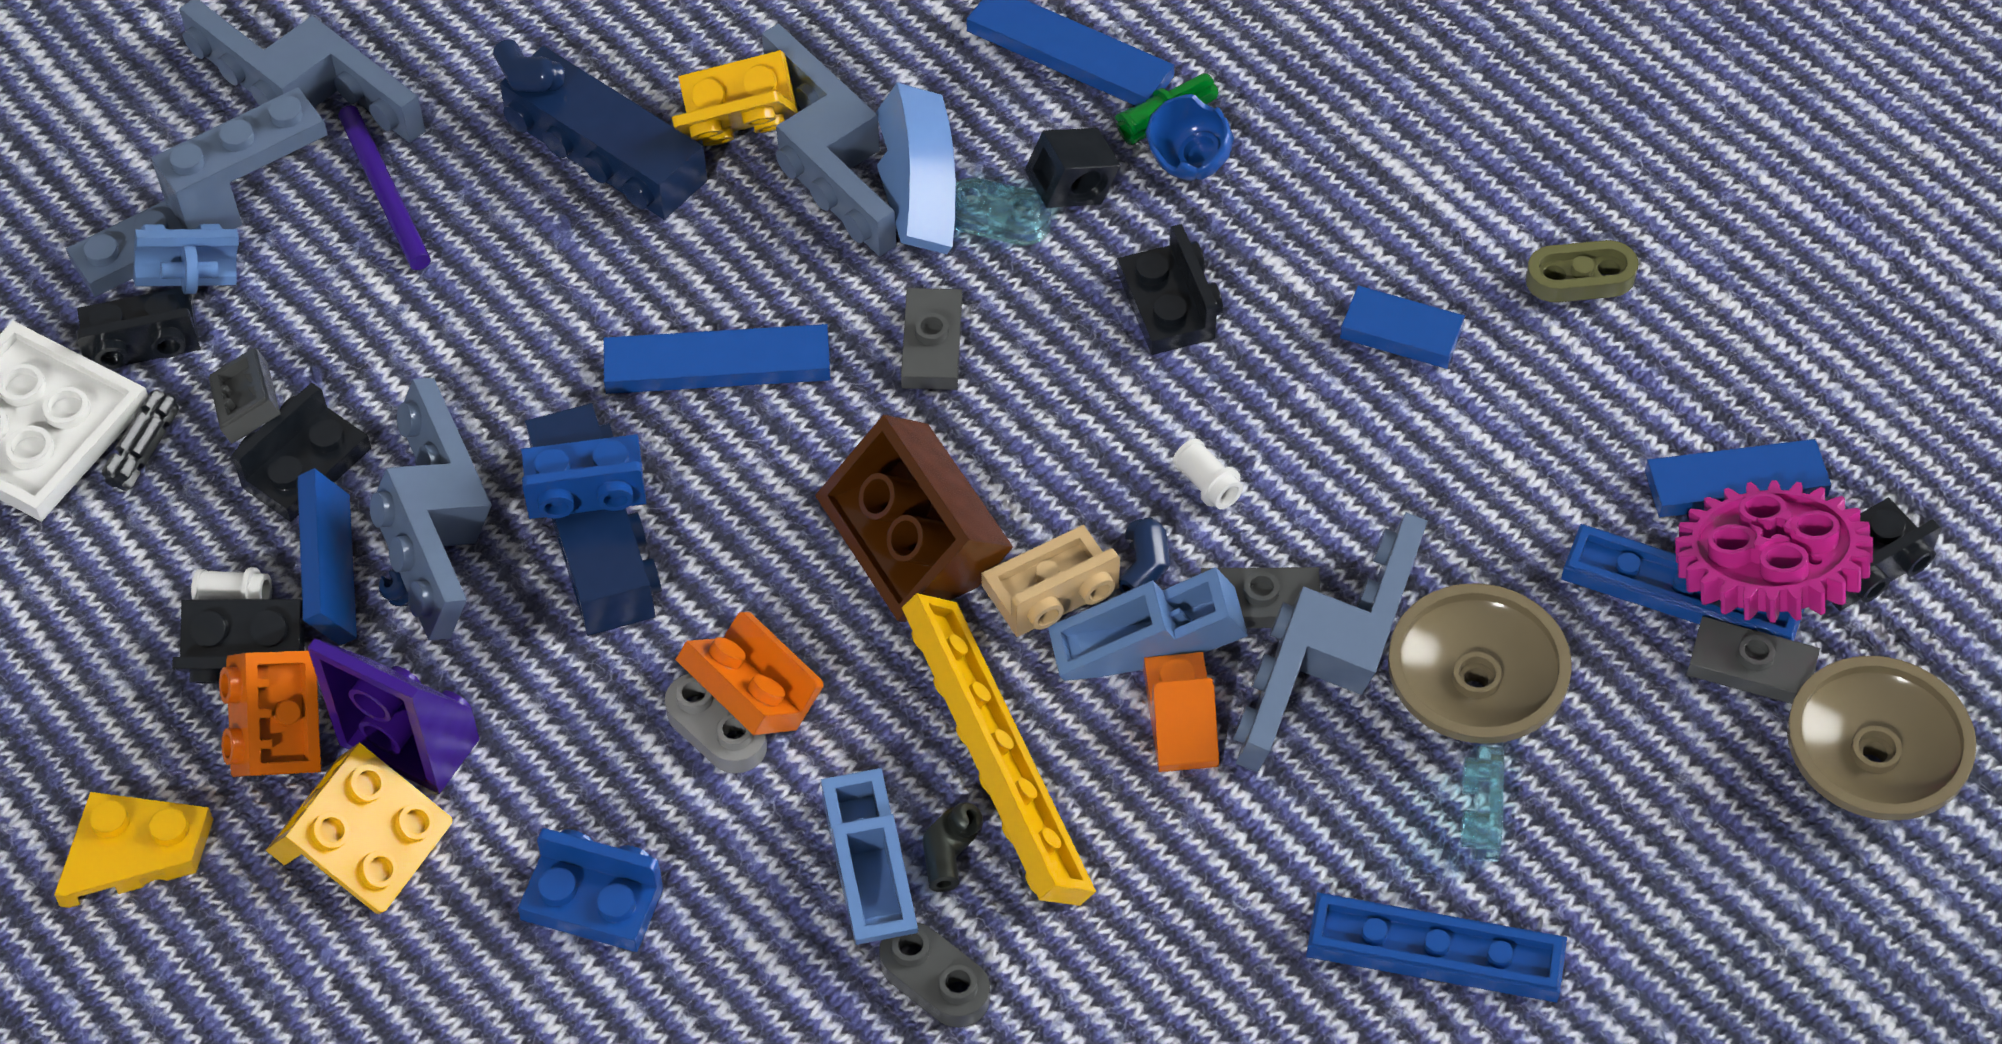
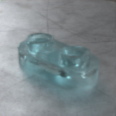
(992, 212)
(1484, 823)

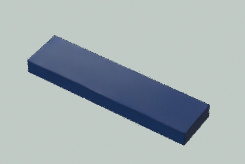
(1071, 48)
(716, 359)
(1652, 580)
(1437, 947)

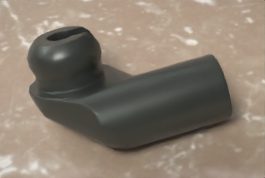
(946, 840)

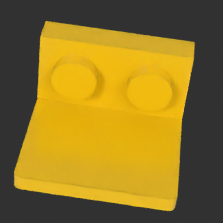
(735, 98)
(363, 828)

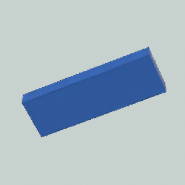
(1685, 480)
(326, 557)

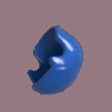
(1189, 137)

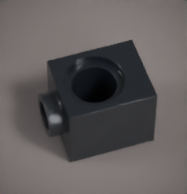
(1072, 167)

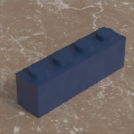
(610, 138)
(599, 545)

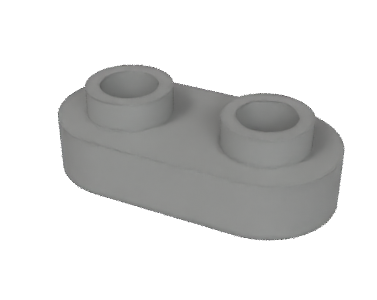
(706, 727)

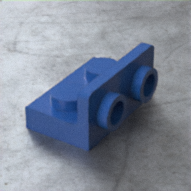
(583, 477)
(592, 889)

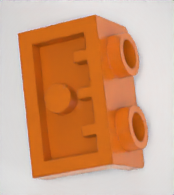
(753, 676)
(270, 714)

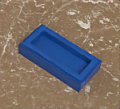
(1402, 327)

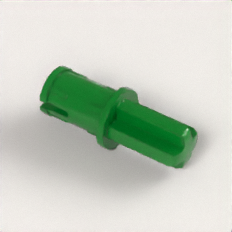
(1136, 118)

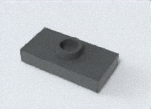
(931, 339)
(243, 395)
(1265, 589)
(1751, 660)

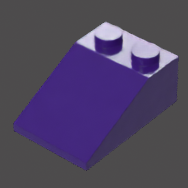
(394, 715)

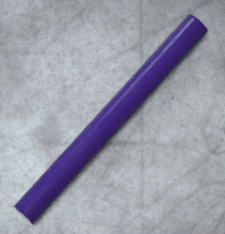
(384, 188)

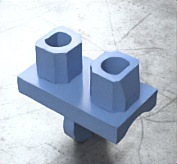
(185, 256)

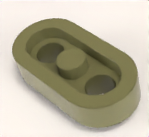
(1579, 271)

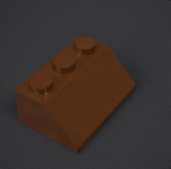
(911, 515)

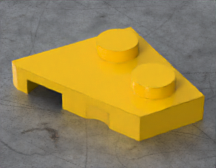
(131, 843)

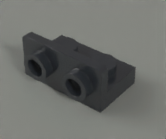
(1171, 293)
(138, 328)
(294, 442)
(1897, 549)
(233, 627)

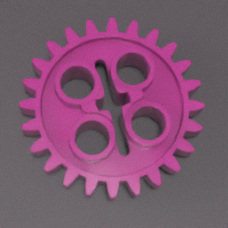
(1774, 551)

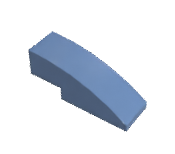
(918, 167)
(1148, 623)
(868, 856)

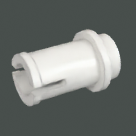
(1218, 484)
(231, 585)

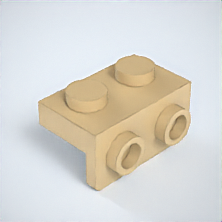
(1052, 580)

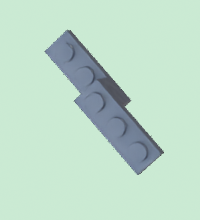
(303, 58)
(827, 141)
(197, 182)
(430, 508)
(1328, 640)

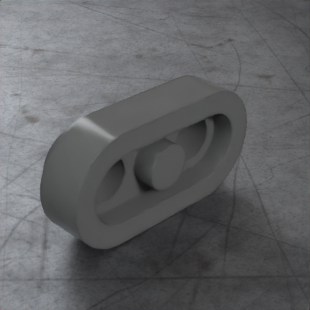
(930, 972)

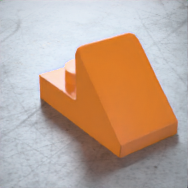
(1182, 711)

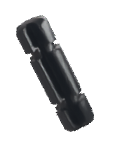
(140, 440)

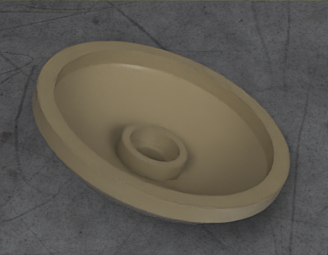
(1484, 638)
(1884, 712)

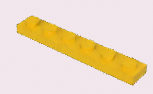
(998, 751)

